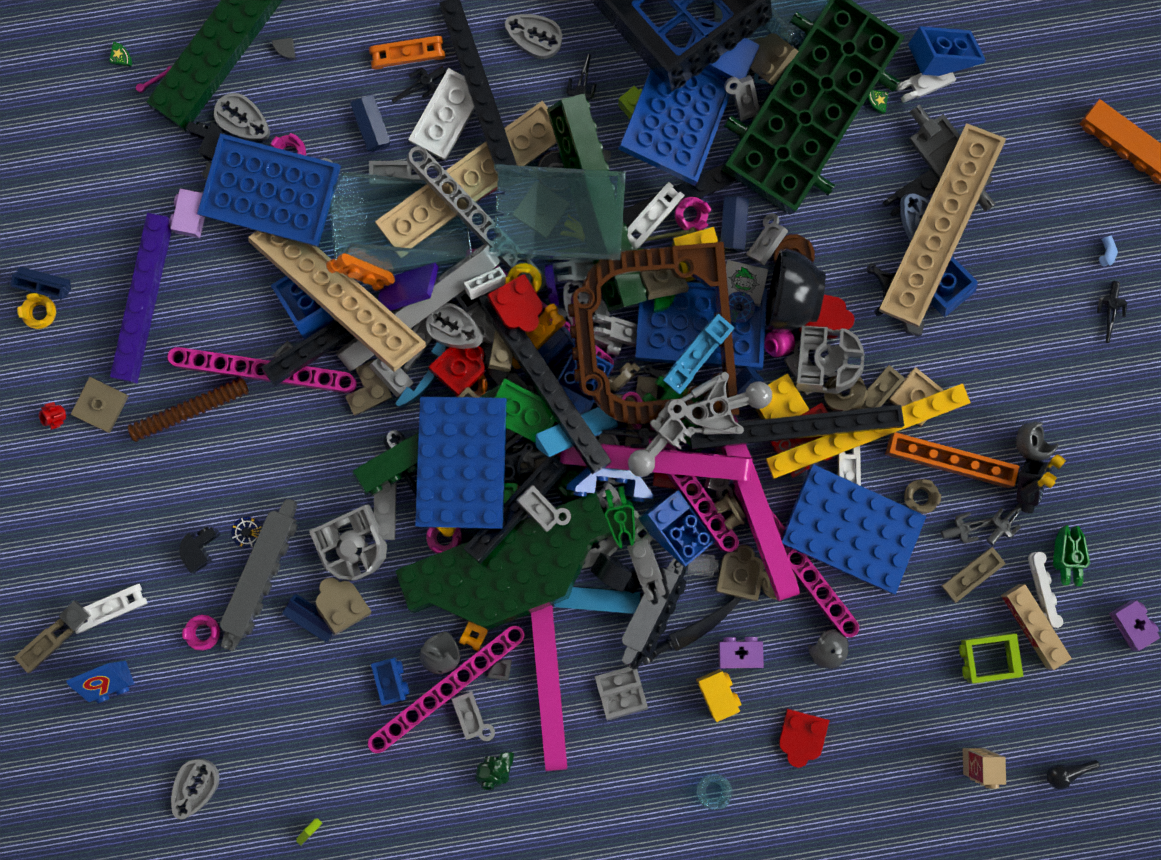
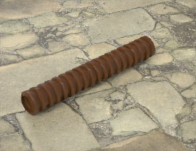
(187, 409)

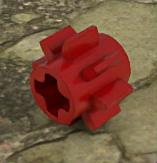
(52, 415)

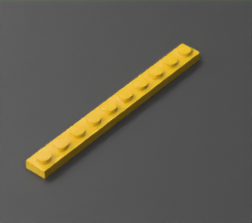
(835, 444)

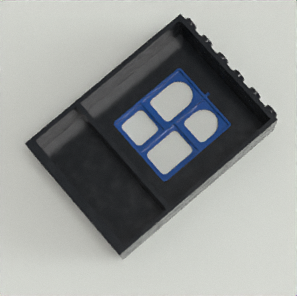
(678, 64)

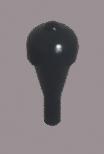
(1062, 775)

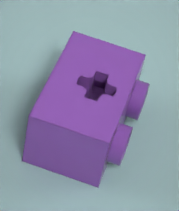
(1125, 620)
(752, 658)

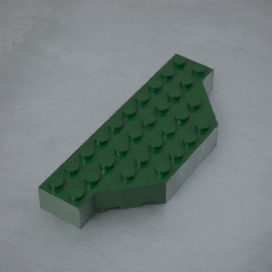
(517, 578)

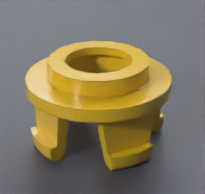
(525, 268)
(26, 311)

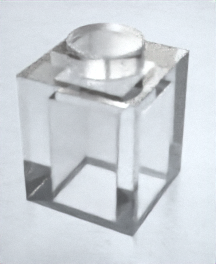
(703, 566)

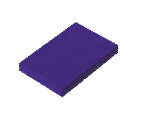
(409, 287)

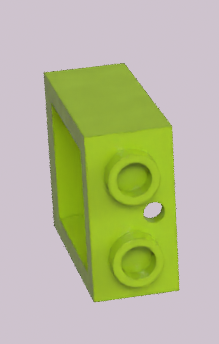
(1012, 654)

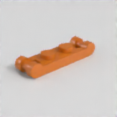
(406, 52)
(361, 271)

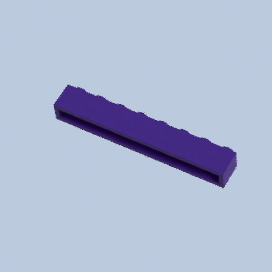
(141, 299)

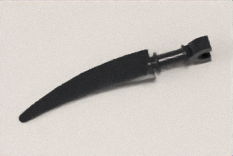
(693, 632)

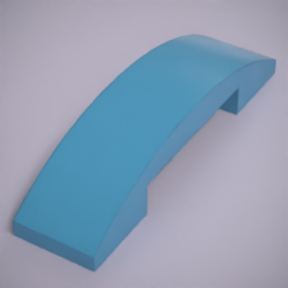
(697, 353)
(409, 395)

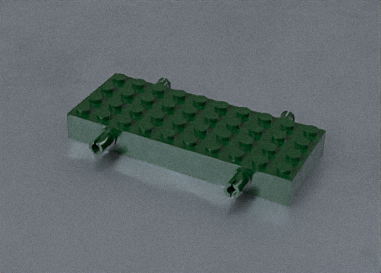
(812, 103)

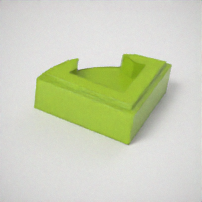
(308, 831)

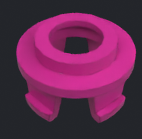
(289, 140)
(702, 213)
(438, 548)
(189, 632)

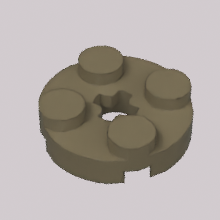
(625, 376)
(851, 402)

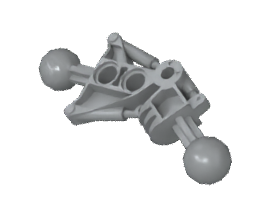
(673, 431)

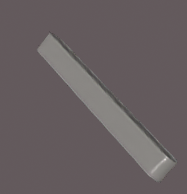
(451, 200)
(445, 288)

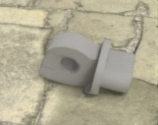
(610, 346)

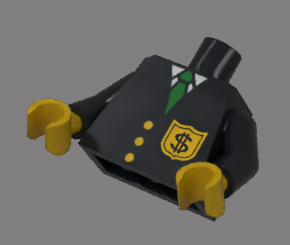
(1032, 480)

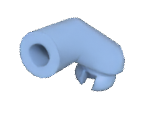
(1111, 251)

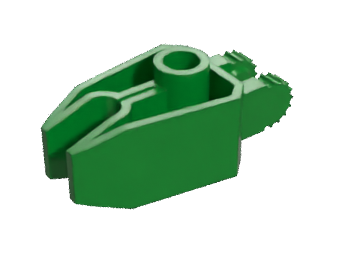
(620, 513)
(1071, 554)

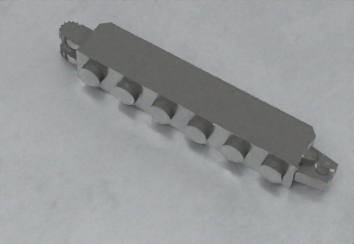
(258, 573)

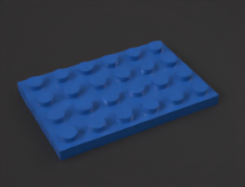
(676, 126)
(269, 190)
(668, 333)
(461, 462)
(852, 529)

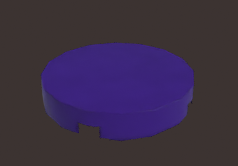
(551, 284)

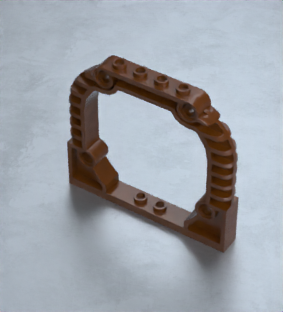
(705, 264)

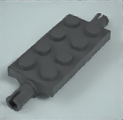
(936, 144)

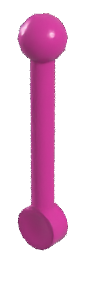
(141, 87)

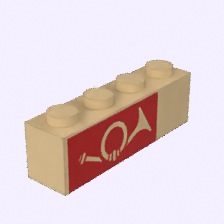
(1036, 627)
(984, 767)

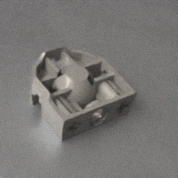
(811, 377)
(328, 538)

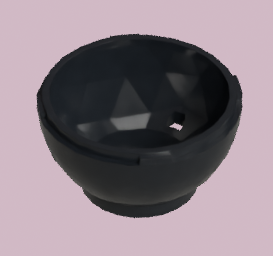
(794, 292)

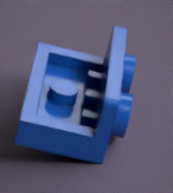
(390, 681)

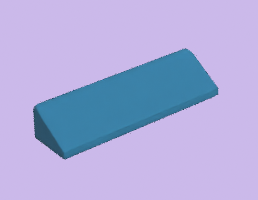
(555, 440)
(601, 600)

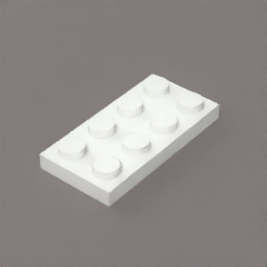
(444, 116)

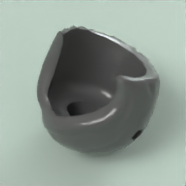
(1031, 442)
(440, 653)
(822, 653)

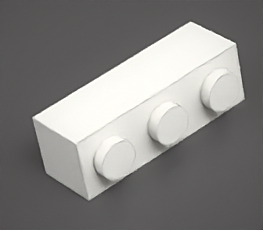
(485, 283)

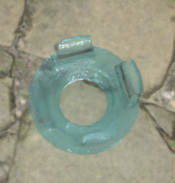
(720, 802)

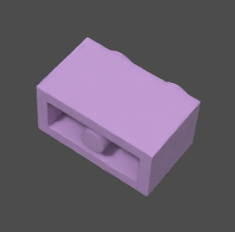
(185, 218)

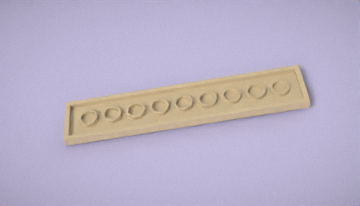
(475, 173)
(942, 225)
(342, 298)

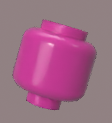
(779, 343)

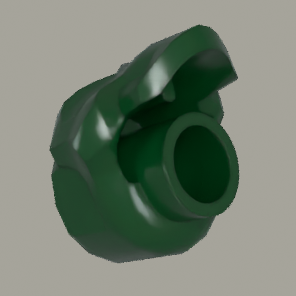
(568, 495)
(494, 771)

